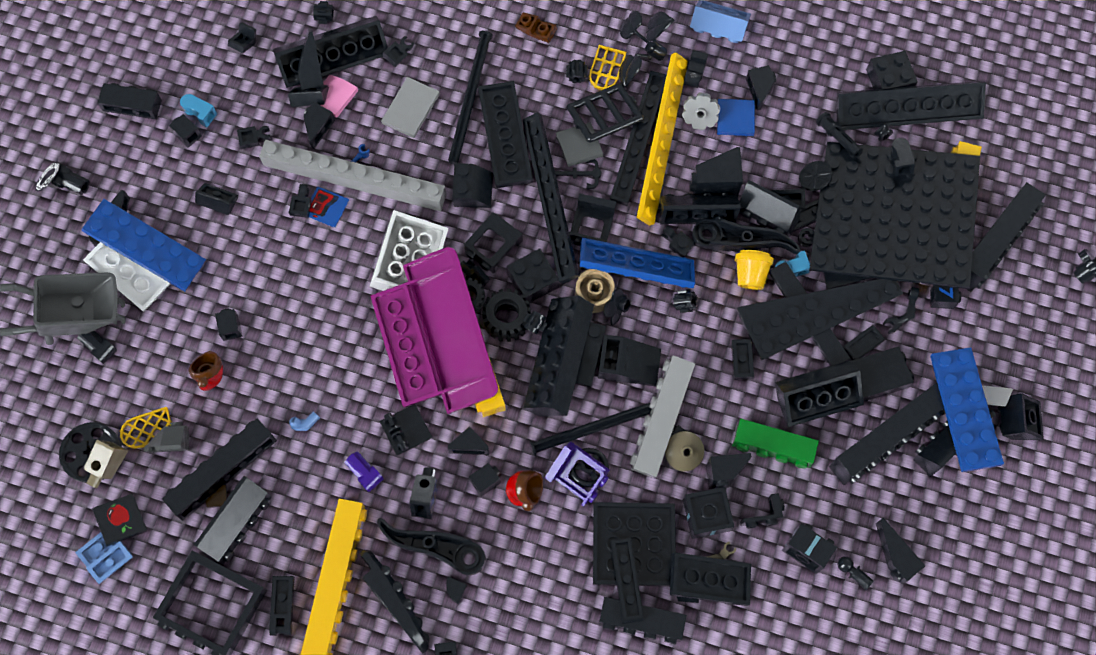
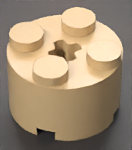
(600, 282)

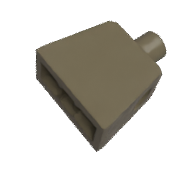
(104, 461)

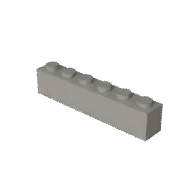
(662, 417)

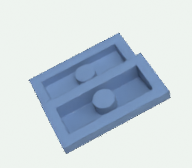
(103, 560)

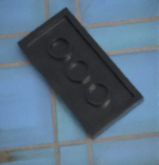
(710, 579)

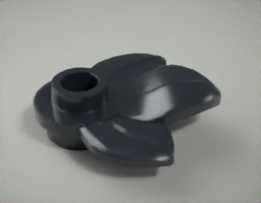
(614, 308)

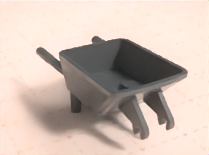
(69, 304)

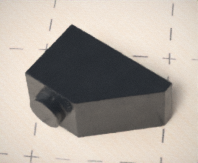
(760, 84)
(317, 123)

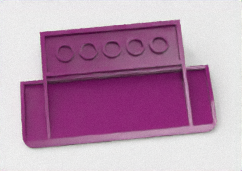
(435, 335)

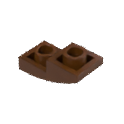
(535, 28)

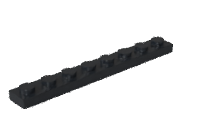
(638, 139)

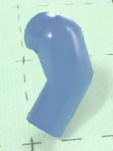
(304, 424)

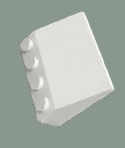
(404, 242)

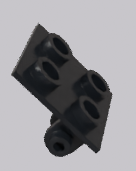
(405, 429)

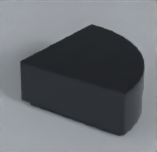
(455, 589)

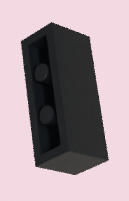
(129, 101)

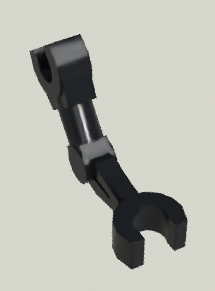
(910, 312)

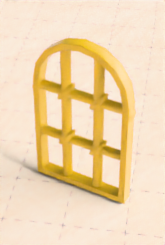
(604, 61)

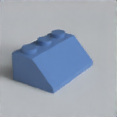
(720, 21)

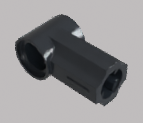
(70, 180)
(97, 345)

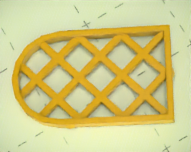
(137, 418)

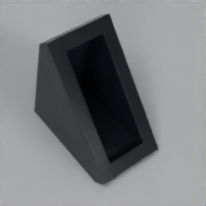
(468, 443)

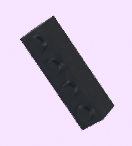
(656, 622)

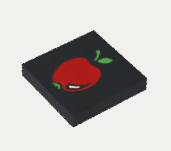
(119, 519)

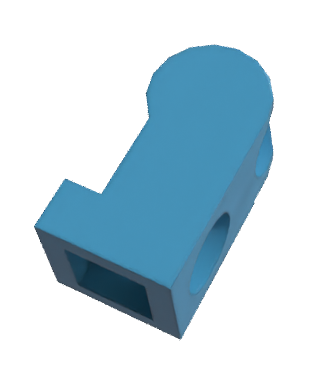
(195, 106)
(799, 265)

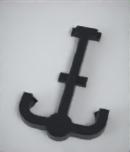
(596, 173)

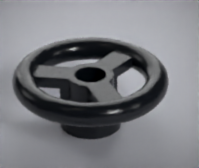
(581, 466)

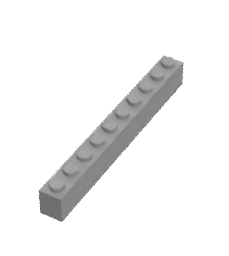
(353, 175)

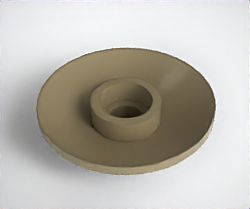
(676, 446)

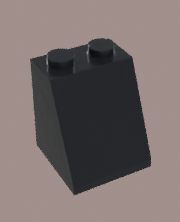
(718, 175)

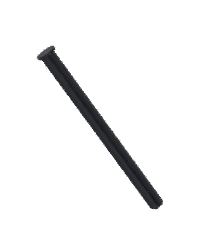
(469, 97)
(590, 428)

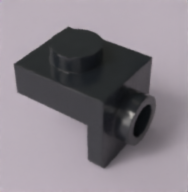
(243, 39)

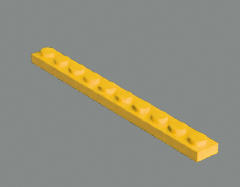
(662, 139)

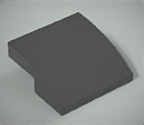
(576, 147)

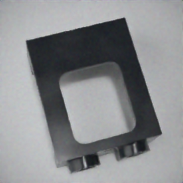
(593, 208)
(503, 229)

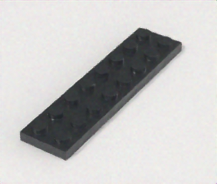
(911, 105)

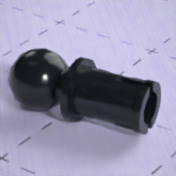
(846, 564)

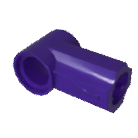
(366, 475)

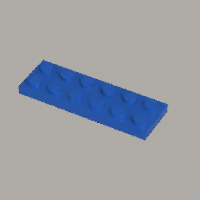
(143, 245)
(637, 263)
(966, 410)

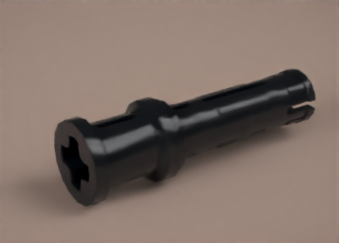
(834, 130)

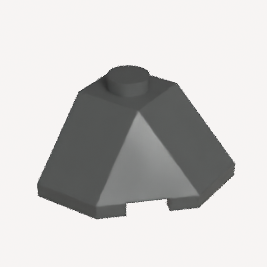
(170, 439)

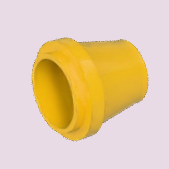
(753, 268)

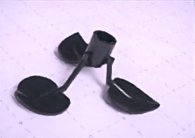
(656, 27)

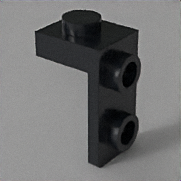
(776, 507)

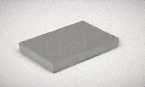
(410, 107)

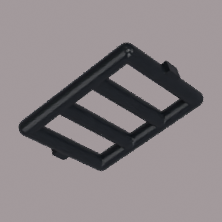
(605, 130)

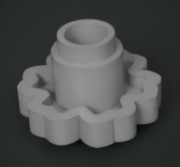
(701, 111)

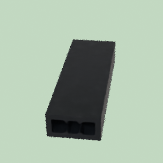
(884, 373)

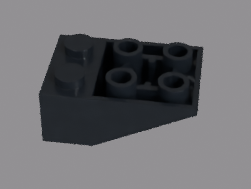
(629, 361)

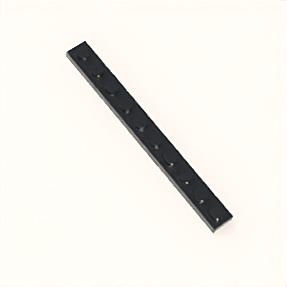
(550, 198)

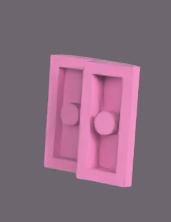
(339, 94)

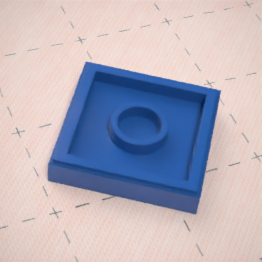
(736, 117)

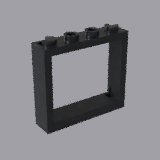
(241, 625)

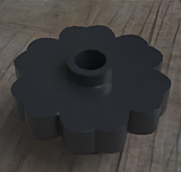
(1087, 270)

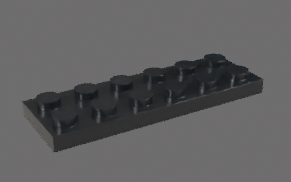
(505, 134)

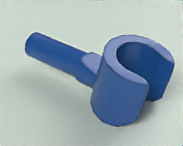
(362, 154)

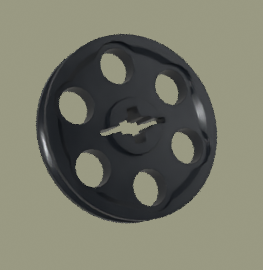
(80, 450)

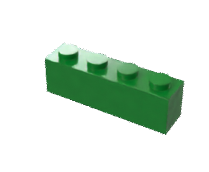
(775, 443)

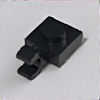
(300, 204)
(679, 243)
(474, 272)

